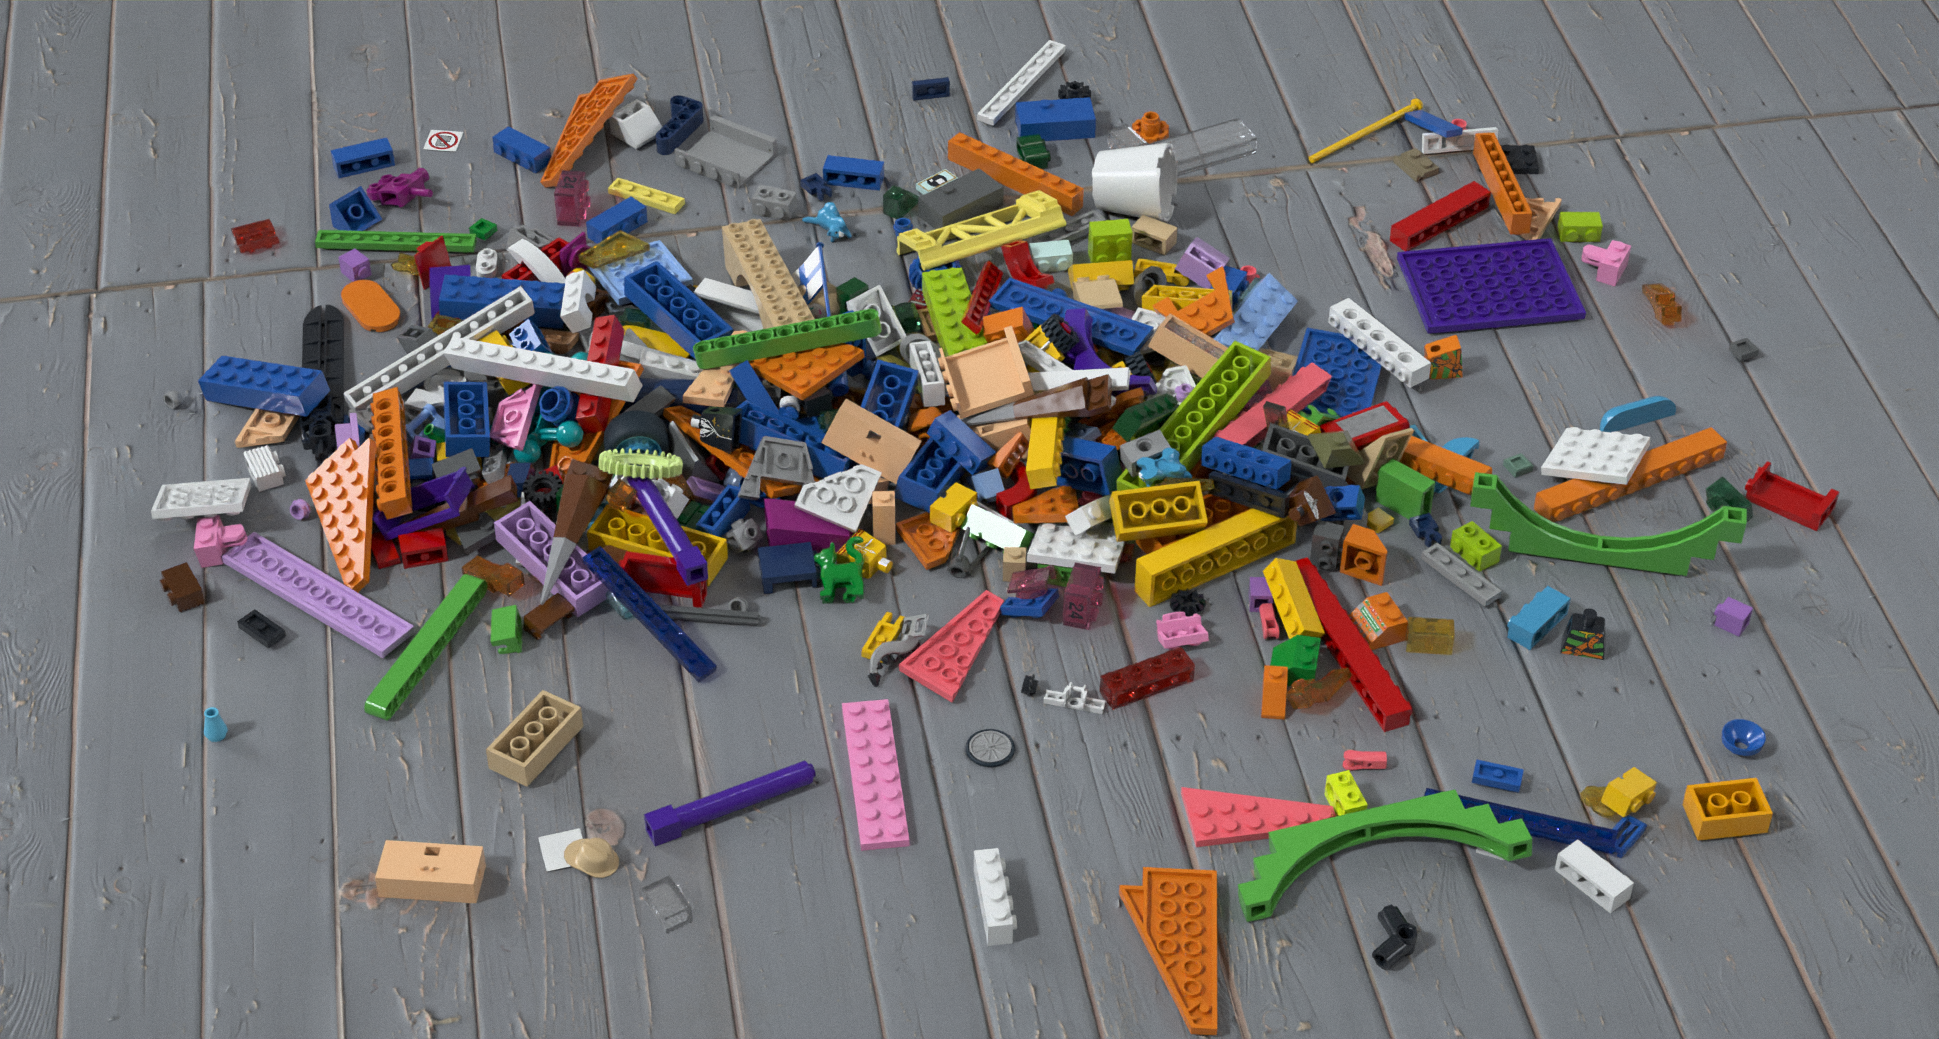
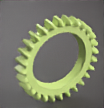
(658, 467)

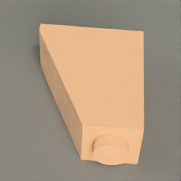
(884, 516)

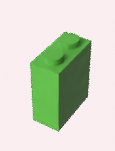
(1404, 490)

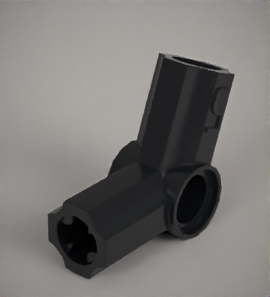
(1401, 937)

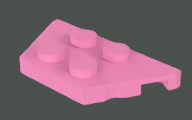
(515, 417)

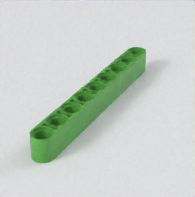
(787, 338)
(425, 647)

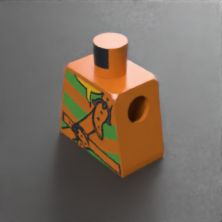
(1444, 358)

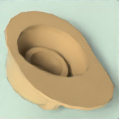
(592, 857)

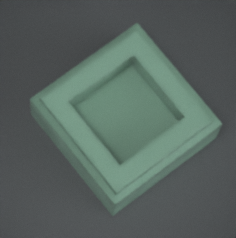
(1518, 465)

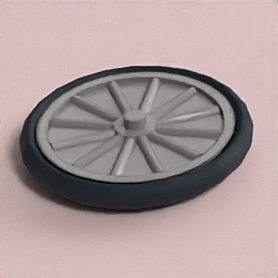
(990, 748)

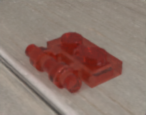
(247, 234)

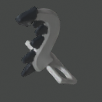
(908, 643)

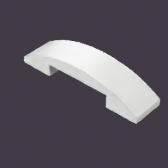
(536, 261)

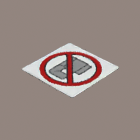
(443, 140)

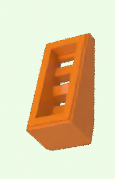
(1009, 455)

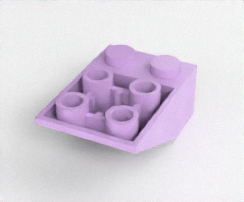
(1199, 261)

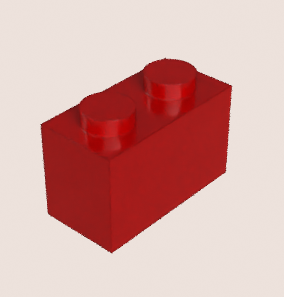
(423, 548)

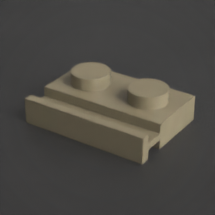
(1416, 164)

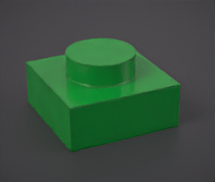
(483, 229)

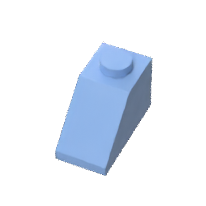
(986, 484)

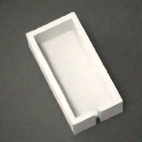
(730, 303)

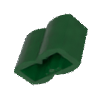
(1033, 150)

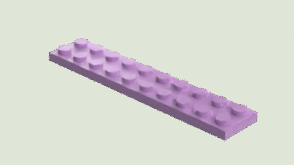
(319, 595)

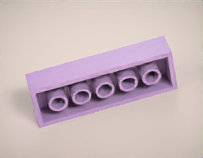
(529, 538)

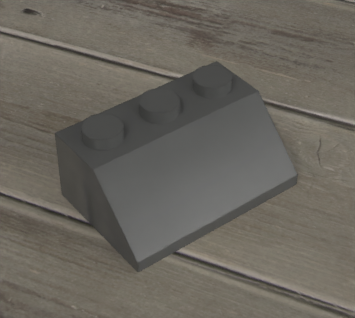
(691, 455)

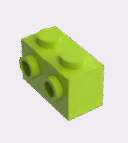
(1475, 546)

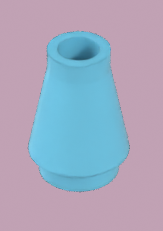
(214, 726)

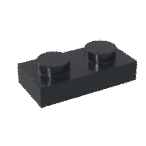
(261, 628)

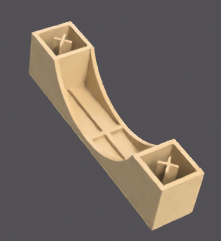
(757, 263)

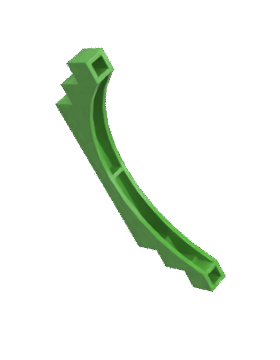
(1656, 553)
(1433, 816)

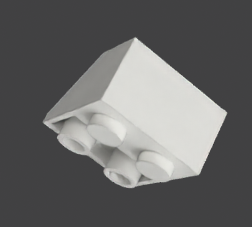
(635, 124)

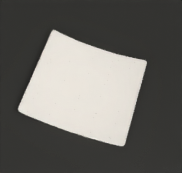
(553, 848)

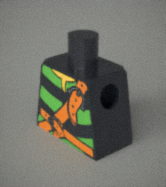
(1585, 635)

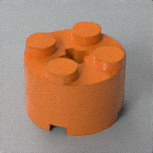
(920, 422)

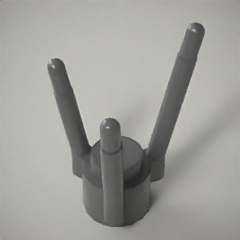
(959, 565)

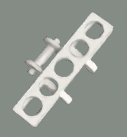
(1081, 701)

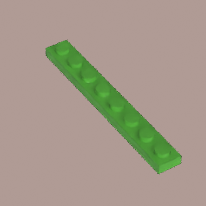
(391, 240)

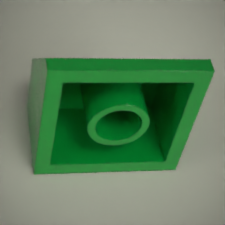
(1300, 657)

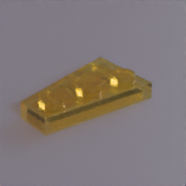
(613, 249)

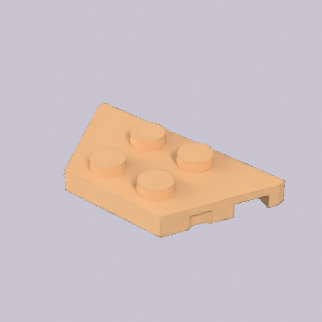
(1541, 216)
(266, 428)

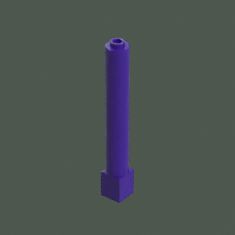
(689, 559)
(668, 823)

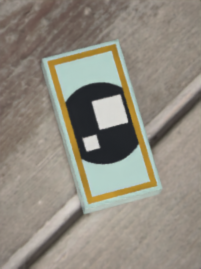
(935, 181)

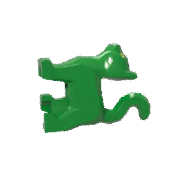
(841, 575)

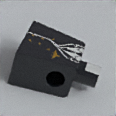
(720, 427)

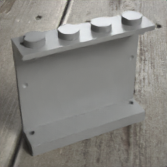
(728, 153)

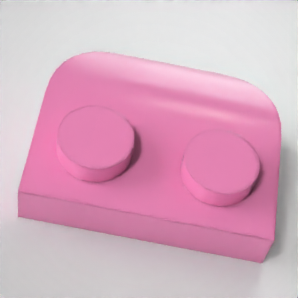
(1180, 630)

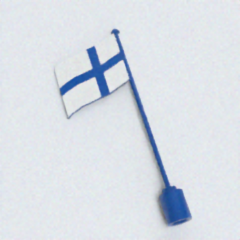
(813, 276)

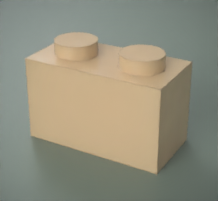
(1154, 235)

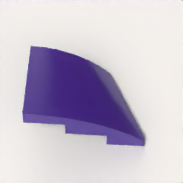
(436, 280)

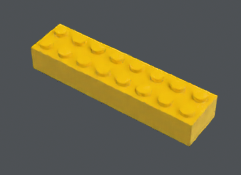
(1211, 554)

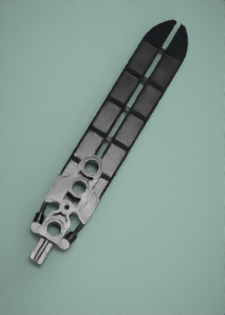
(330, 409)

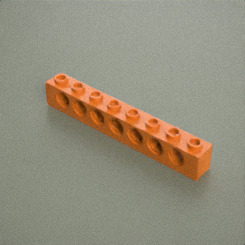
(391, 453)

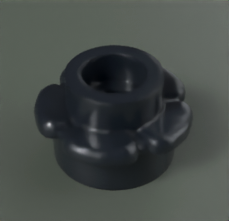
(1029, 685)

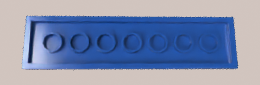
(1039, 304)

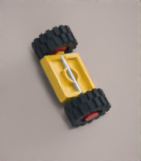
(1052, 338)

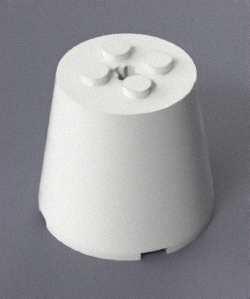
(1136, 181)

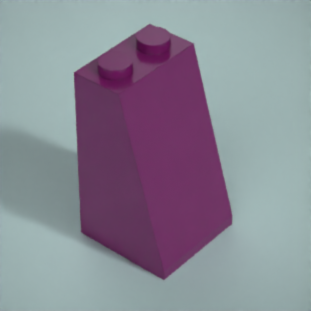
(793, 526)

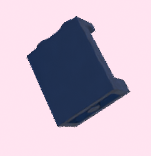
(787, 564)

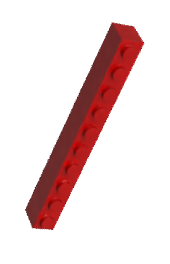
(1353, 652)

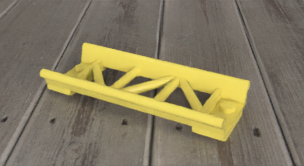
(1044, 214)

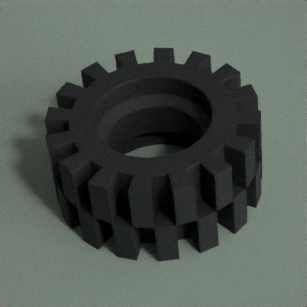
(542, 481)

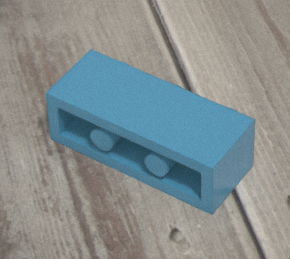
(1538, 617)

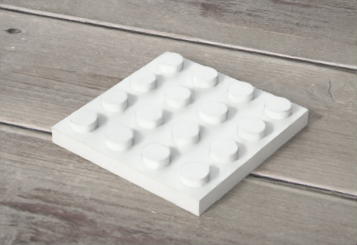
(1596, 455)
(201, 498)
(1060, 547)

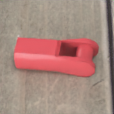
(1269, 621)
(1364, 760)

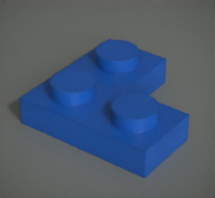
(1030, 607)

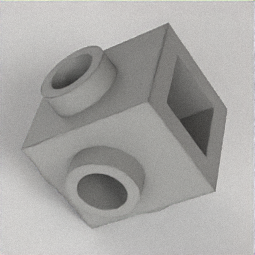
(743, 535)

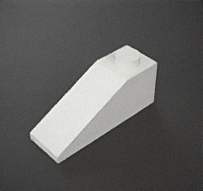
(1090, 515)

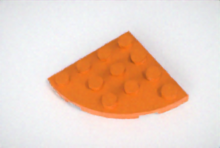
(807, 370)

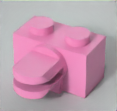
(1610, 261)
(214, 539)

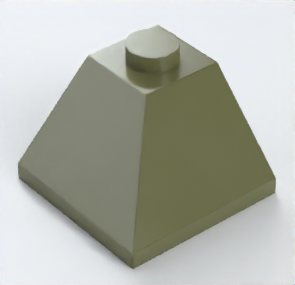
(1336, 449)

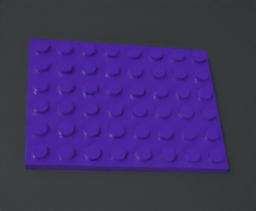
(1490, 285)

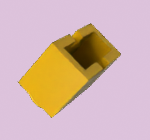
(952, 509)
(1629, 793)

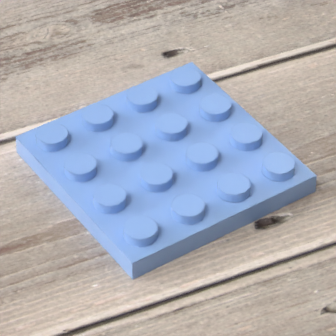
(613, 274)

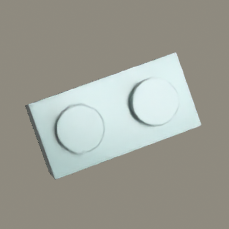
(1051, 255)

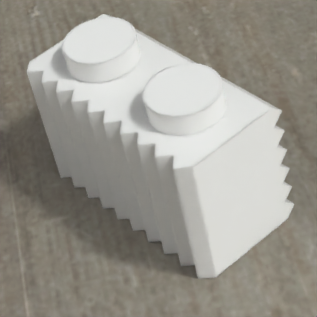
(264, 468)

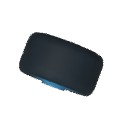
(637, 431)

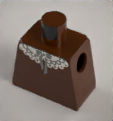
(1309, 502)

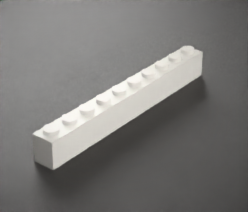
(430, 357)
(543, 369)

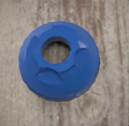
(1743, 732)

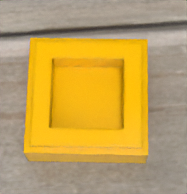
(1379, 520)

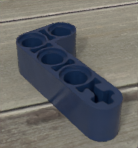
(686, 118)

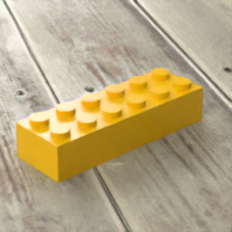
(638, 534)

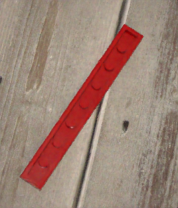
(979, 301)

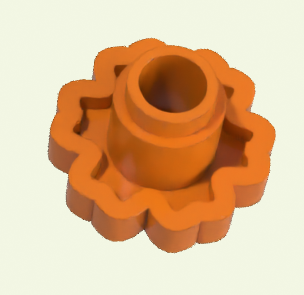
(1151, 127)

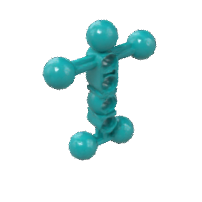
(568, 433)

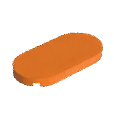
(370, 305)

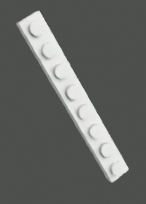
(1021, 82)

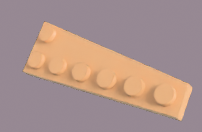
(712, 385)

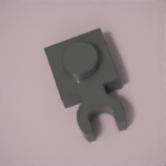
(612, 308)

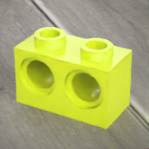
(1344, 793)

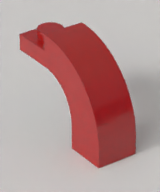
(1022, 266)
(1017, 494)

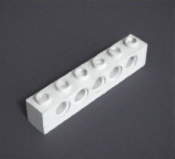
(1379, 342)

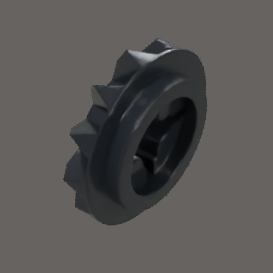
(1196, 606)

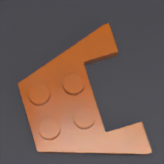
(1208, 313)

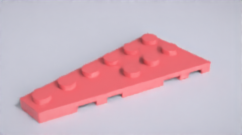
(950, 653)
(1235, 818)

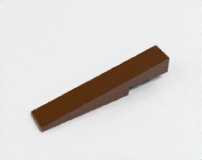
(483, 499)

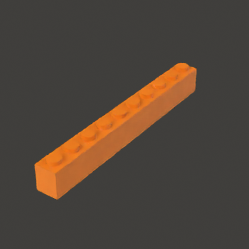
(1655, 466)

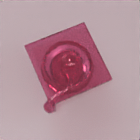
(1031, 583)

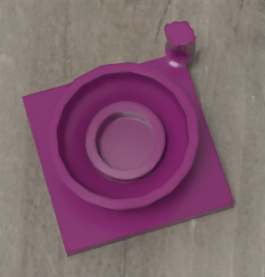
(570, 254)

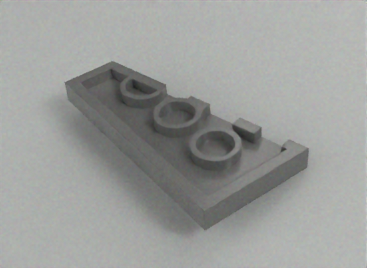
(477, 533)

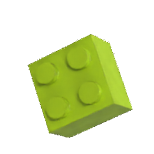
(1110, 241)

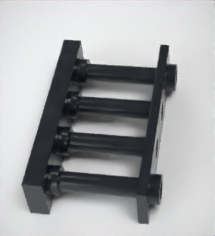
(1253, 495)

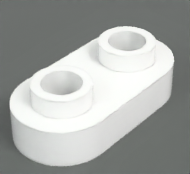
(487, 263)

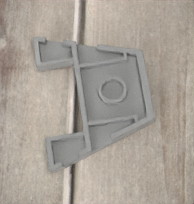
(777, 461)

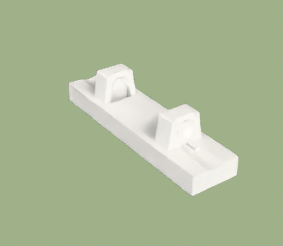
(1433, 142)

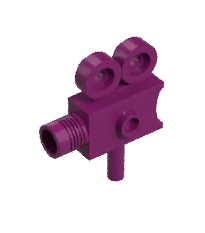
(400, 189)

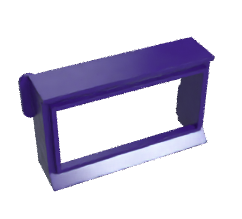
(450, 487)

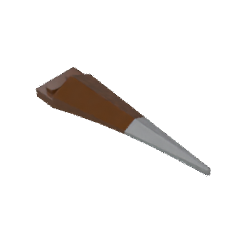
(1074, 399)
(581, 496)

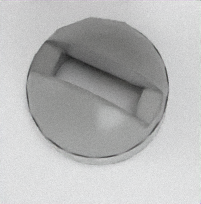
(172, 399)
(735, 604)

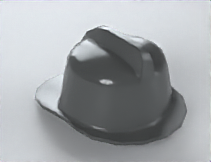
(1144, 281)

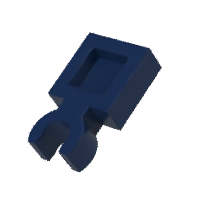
(816, 185)
(1426, 527)

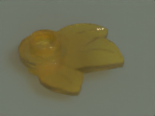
(406, 263)
(1592, 797)

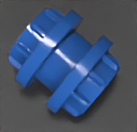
(559, 405)

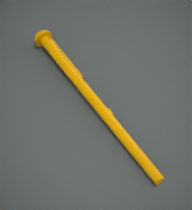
(1416, 104)

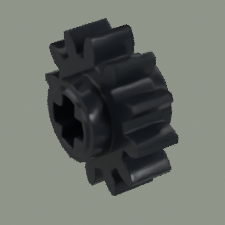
(1074, 90)

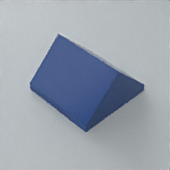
(354, 211)

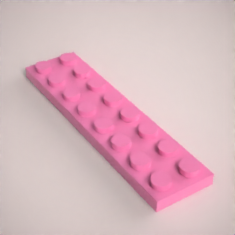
(875, 775)

